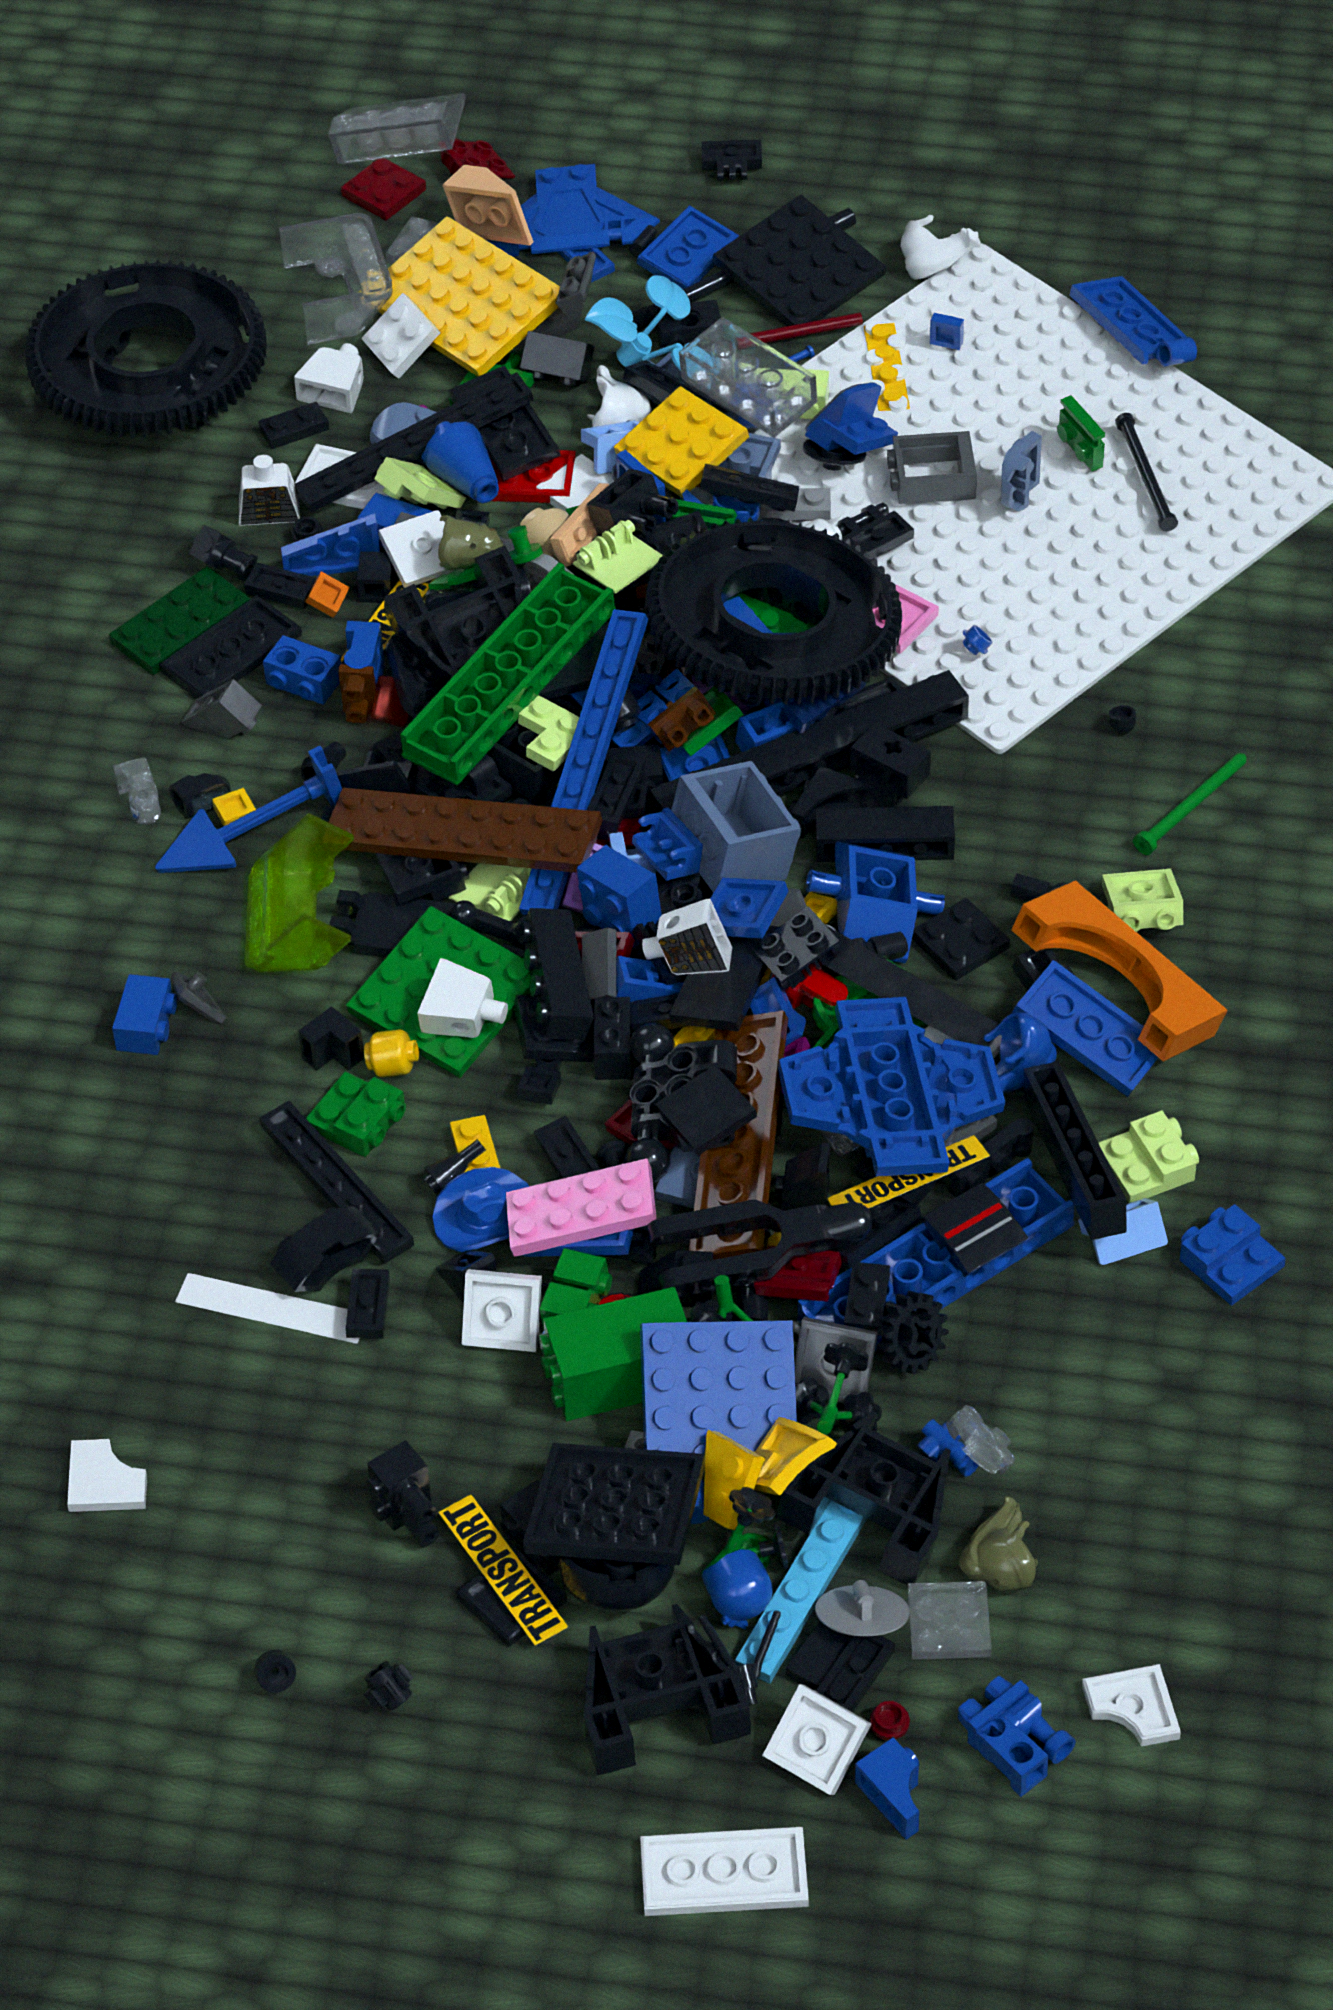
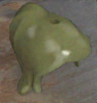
(464, 542)
(997, 1551)

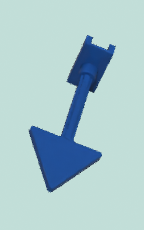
(204, 847)

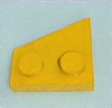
(727, 1468)

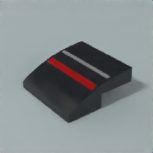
(974, 1228)

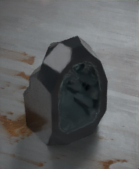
(197, 793)

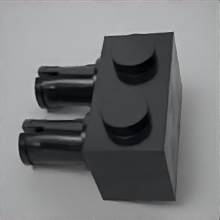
(633, 499)
(402, 1492)

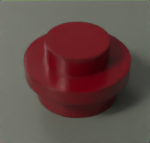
(889, 1720)

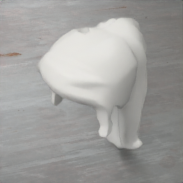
(928, 254)
(619, 401)

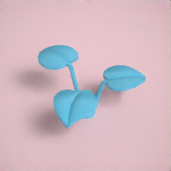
(617, 320)

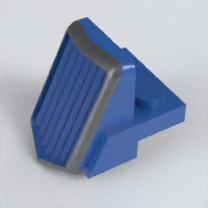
(850, 421)

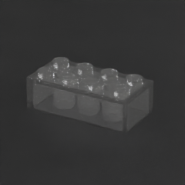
(748, 377)

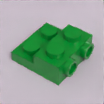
(358, 1112)

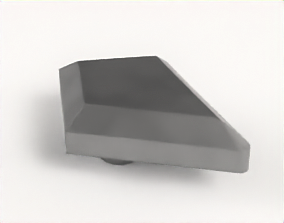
(196, 996)

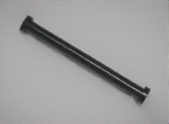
(1167, 520)

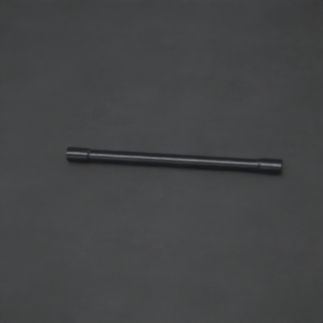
(646, 314)

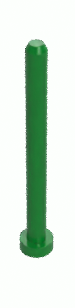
(1146, 841)

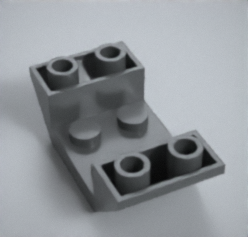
(570, 299)

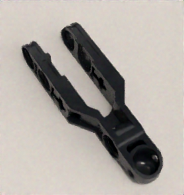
(802, 1230)

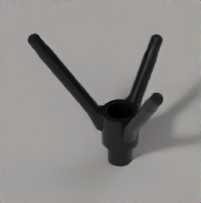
(748, 1672)

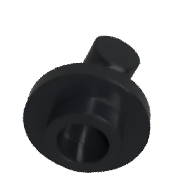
(643, 241)

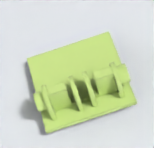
(617, 557)
(495, 889)

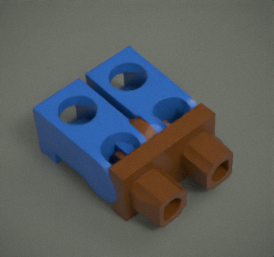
(362, 667)
(679, 712)

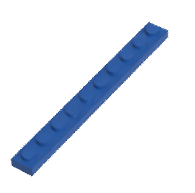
(591, 740)

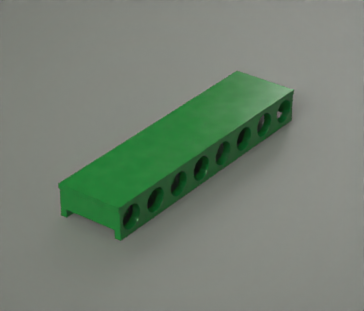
(506, 674)

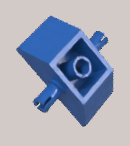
(874, 893)

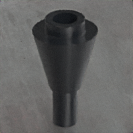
(450, 1167)

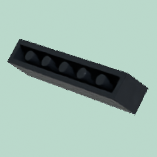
(1075, 1151)

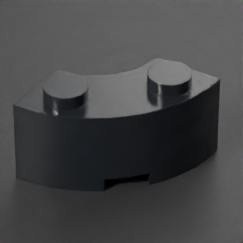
(324, 1248)

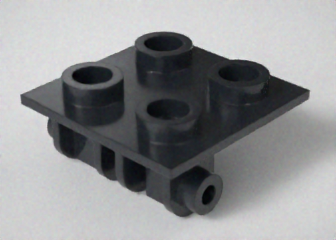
(797, 946)

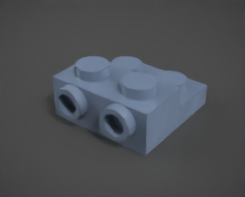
(754, 456)

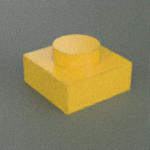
(232, 806)

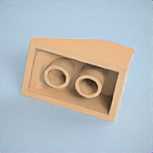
(486, 205)

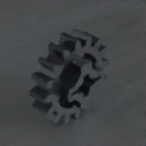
(911, 1332)

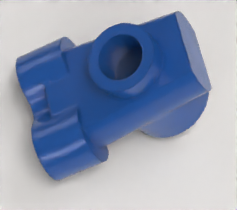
(937, 1439)

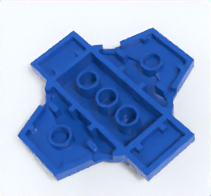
(891, 1086)

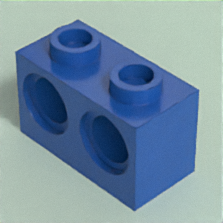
(302, 669)

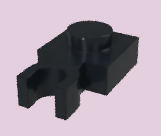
(540, 1082)

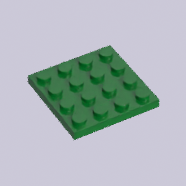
(399, 984)

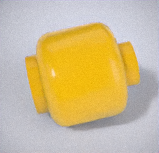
(391, 1053)

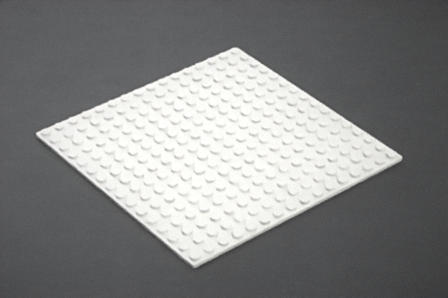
(1085, 565)

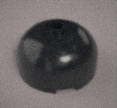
(612, 1583)

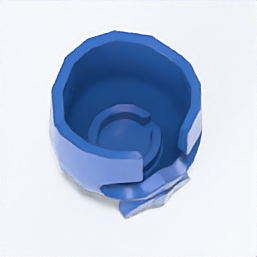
(738, 1587)

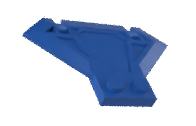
(576, 213)

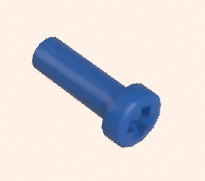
(803, 354)

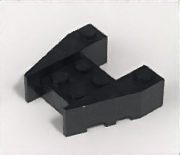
(455, 631)
(880, 1484)
(654, 1676)

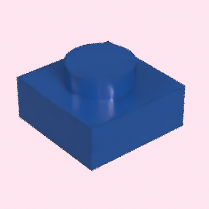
(946, 331)

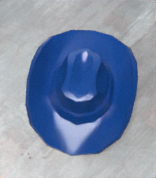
(474, 1208)

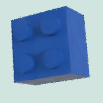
(617, 892)

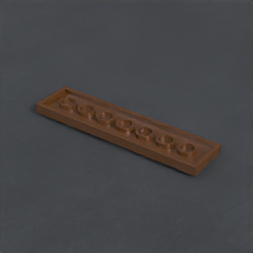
(467, 829)
(745, 1166)

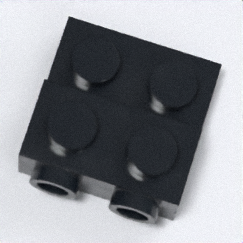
(417, 876)

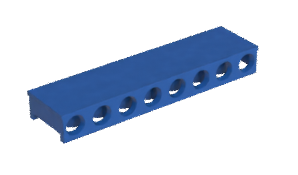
(924, 1268)

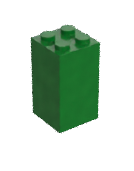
(597, 1352)

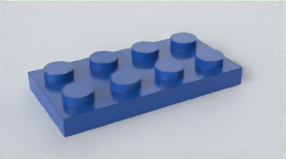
(1089, 1027)

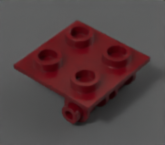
(475, 154)

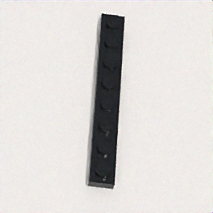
(410, 442)

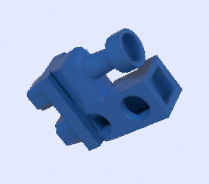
(1003, 1731)

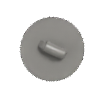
(862, 1610)

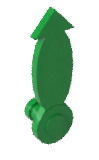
(522, 553)

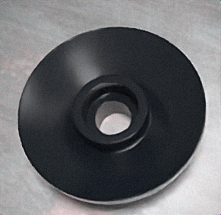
(834, 458)

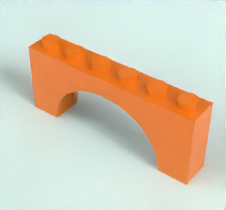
(1076, 920)

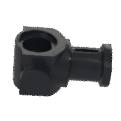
(221, 552)

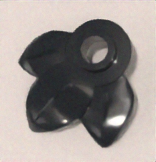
(678, 892)

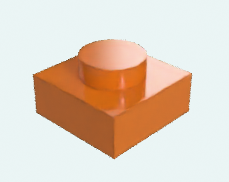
(327, 594)

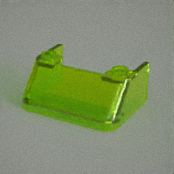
(283, 900)

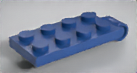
(1134, 321)

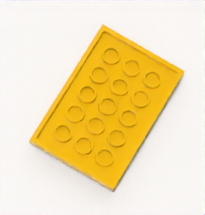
(472, 294)

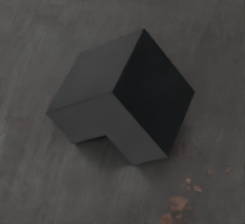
(331, 1038)

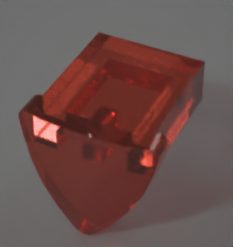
(387, 704)

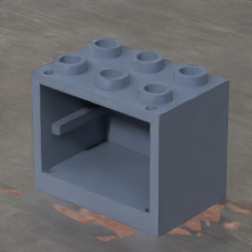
(738, 822)

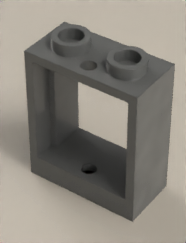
(933, 448)

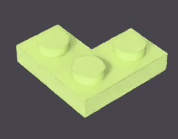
(554, 728)

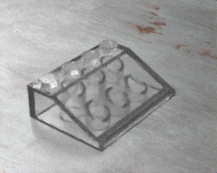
(396, 128)

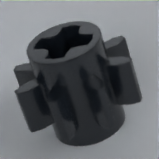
(388, 1685)

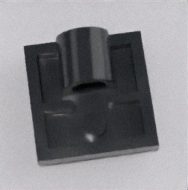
(479, 784)

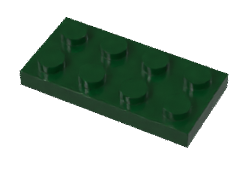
(177, 619)

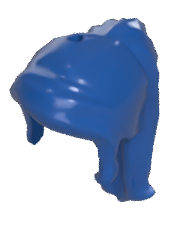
(1022, 1045)

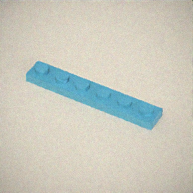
(803, 1586)

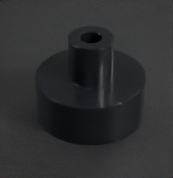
(275, 1671)

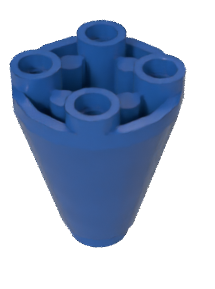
(462, 460)

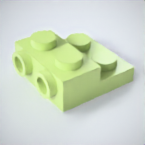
(416, 484)
(1145, 898)
(1150, 1157)

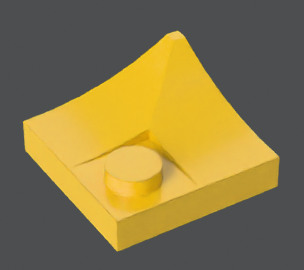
(787, 1452)

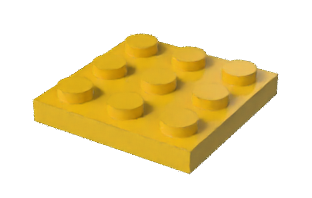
(682, 438)

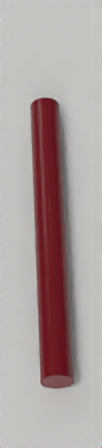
(809, 328)

